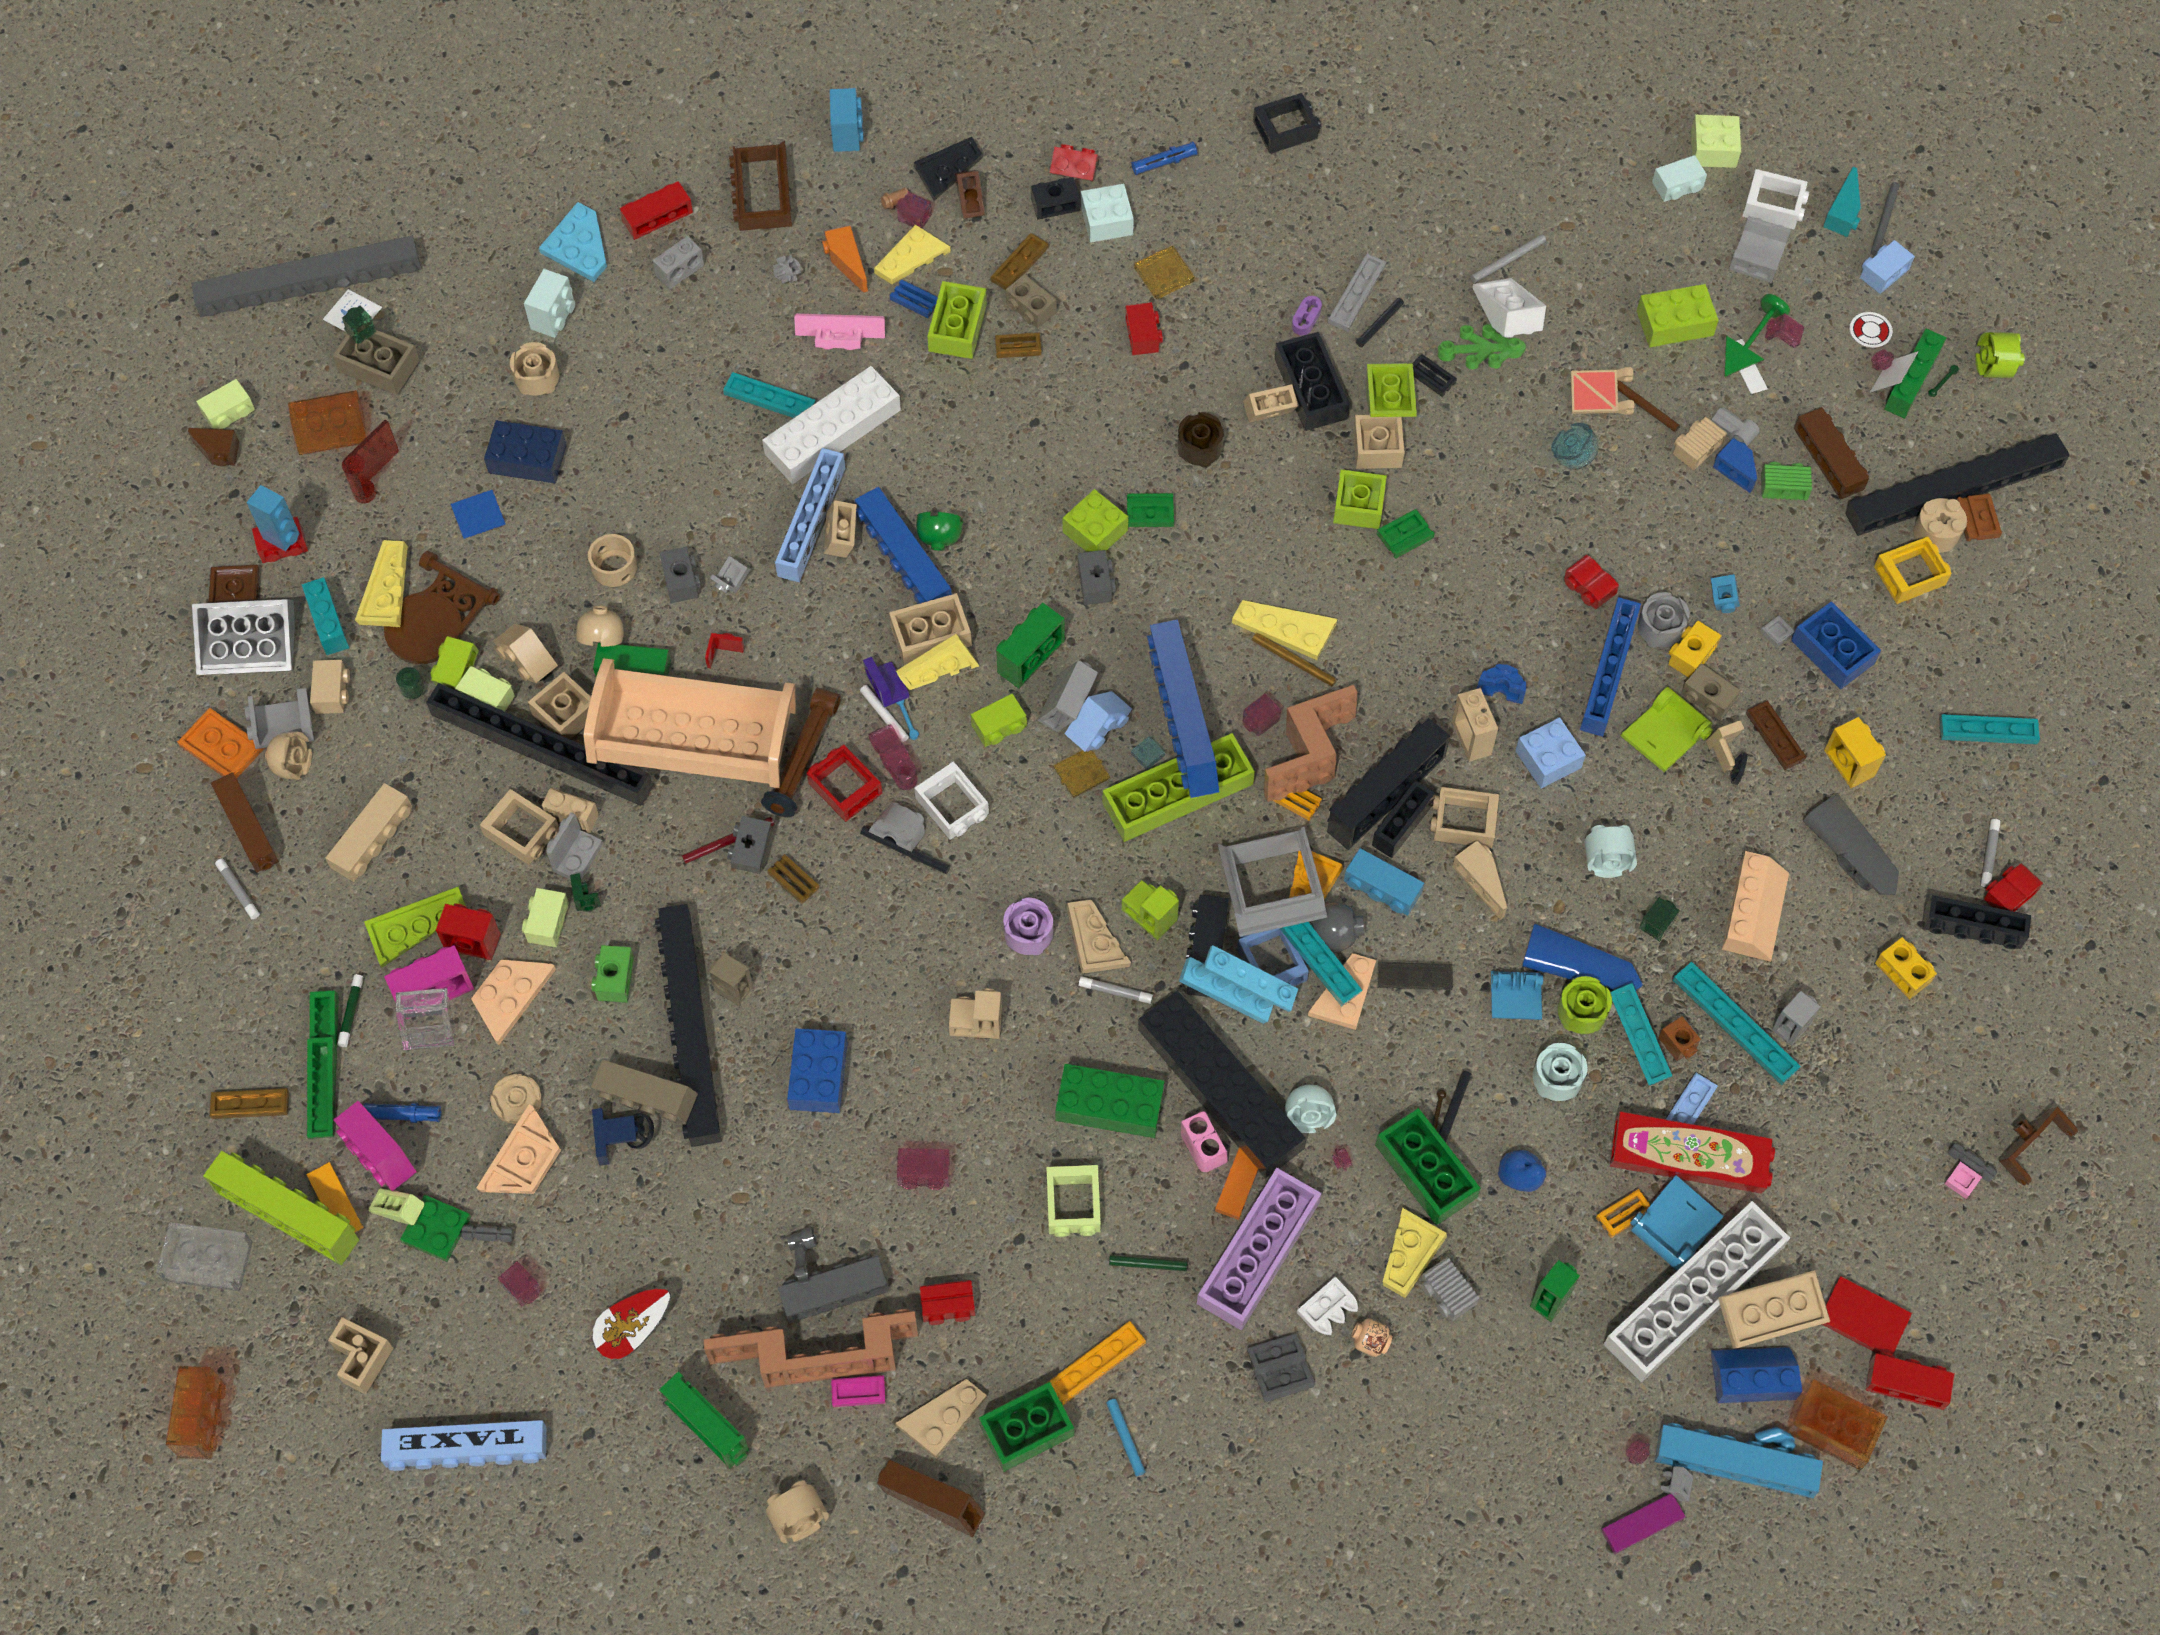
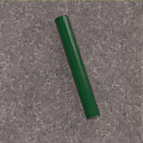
(1149, 1263)

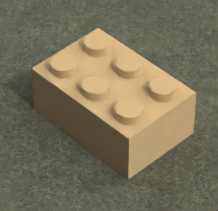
(928, 625)

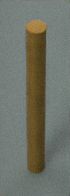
(1293, 659)

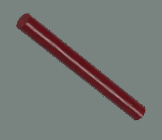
(713, 846)

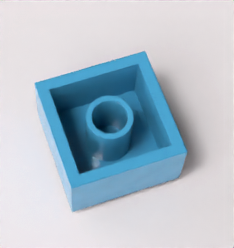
(846, 120)

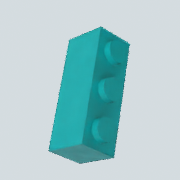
(325, 616)

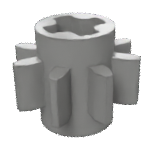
(786, 269)

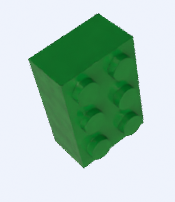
(1030, 645)
(1026, 1426)

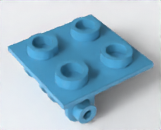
(1516, 995)

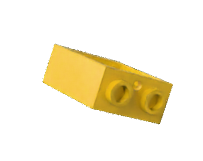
(1893, 579)

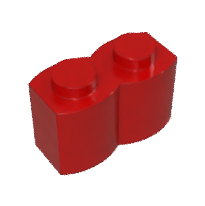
(1591, 582)
(2014, 889)

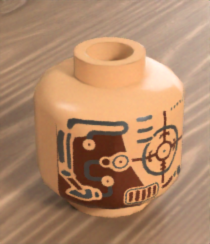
(1371, 1337)

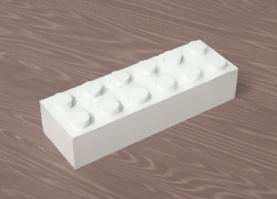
(831, 423)

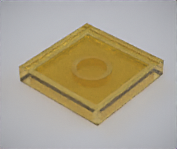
(1164, 272)

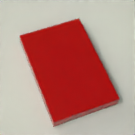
(1865, 1317)

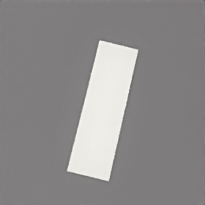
(1752, 377)

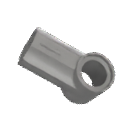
(1741, 430)

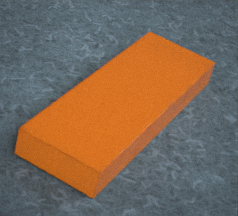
(1237, 1186)

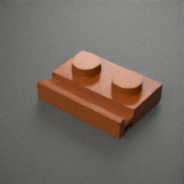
(1981, 517)

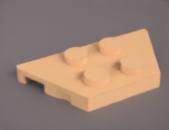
(509, 993)
(523, 1158)

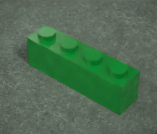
(1905, 393)

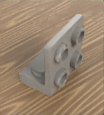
(572, 849)

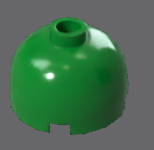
(939, 530)

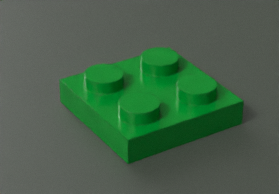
(436, 1229)

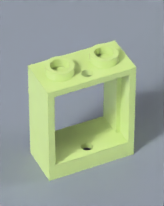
(1073, 1175)

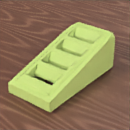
(399, 1206)

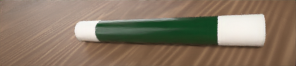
(350, 1011)

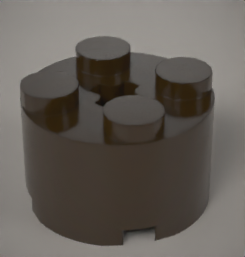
(1200, 439)

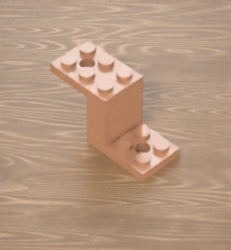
(1307, 735)

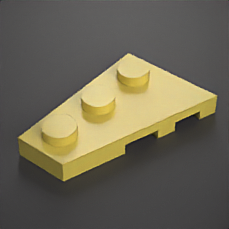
(911, 252)
(1411, 1253)

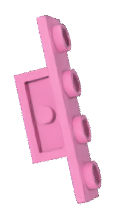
(839, 330)

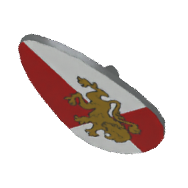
(629, 1323)

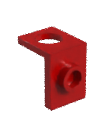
(724, 642)

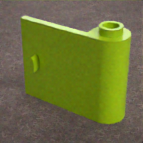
(1667, 729)

